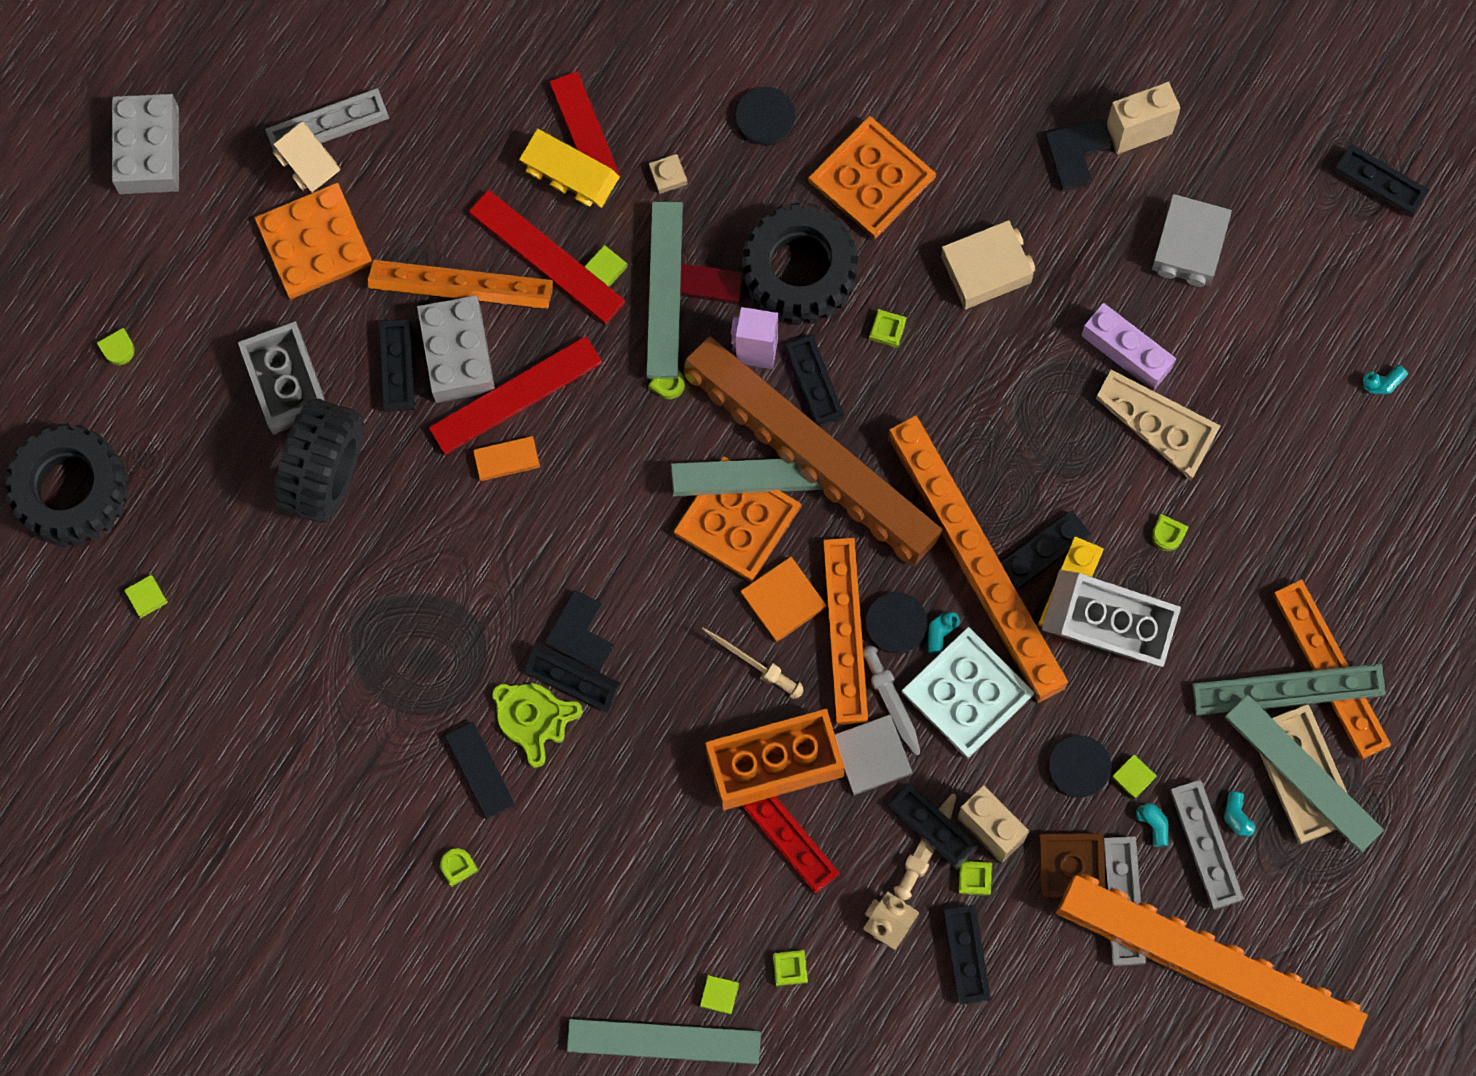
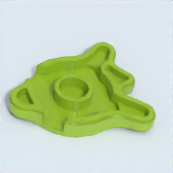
(533, 715)

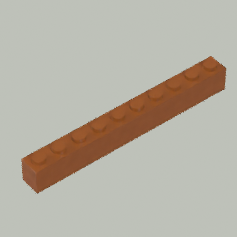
(815, 451)

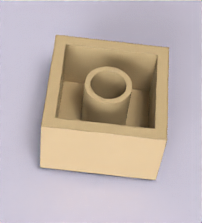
(306, 157)

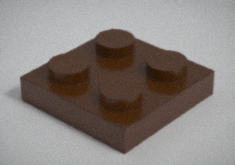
(1066, 856)

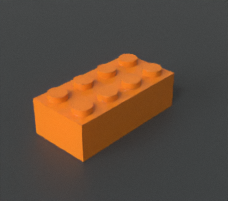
(774, 759)

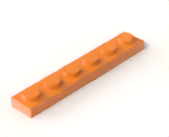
(460, 284)
(845, 631)
(1325, 654)

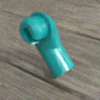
(1384, 384)
(939, 628)
(1235, 817)
(1157, 820)

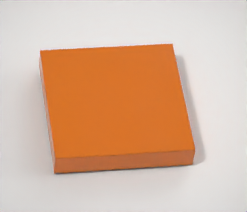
(783, 599)

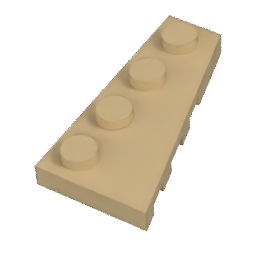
(1165, 425)

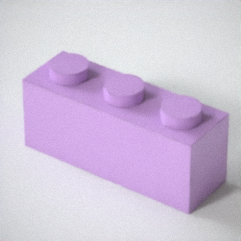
(755, 337)
(1128, 347)

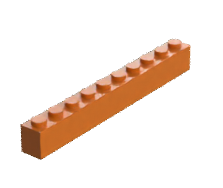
(977, 559)
(1212, 963)

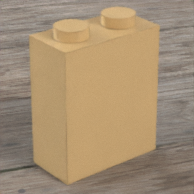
(1142, 117)
(988, 264)
(992, 824)

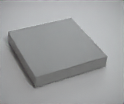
(873, 755)

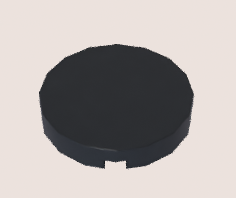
(765, 116)
(896, 623)
(1080, 766)

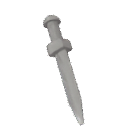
(883, 682)

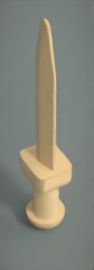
(771, 673)
(917, 864)

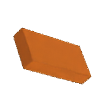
(506, 458)

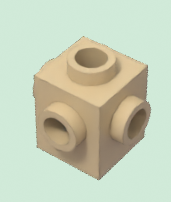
(890, 920)

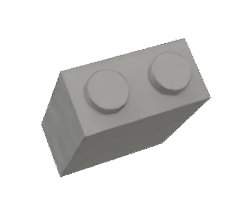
(1191, 241)

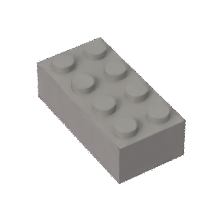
(1111, 618)

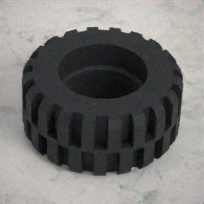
(803, 226)
(40, 458)
(318, 460)

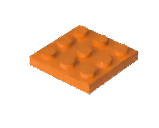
(872, 177)
(314, 241)
(738, 527)

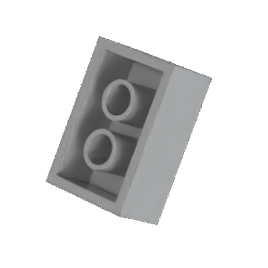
(145, 144)
(456, 349)
(281, 374)

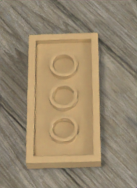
(1303, 817)

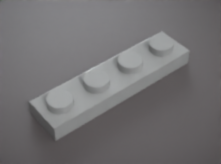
(337, 118)
(1206, 845)
(1123, 874)

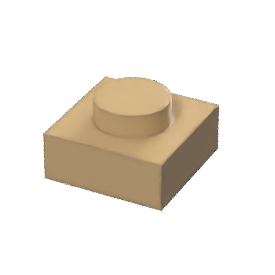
(668, 173)

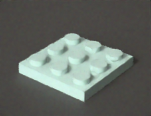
(967, 692)

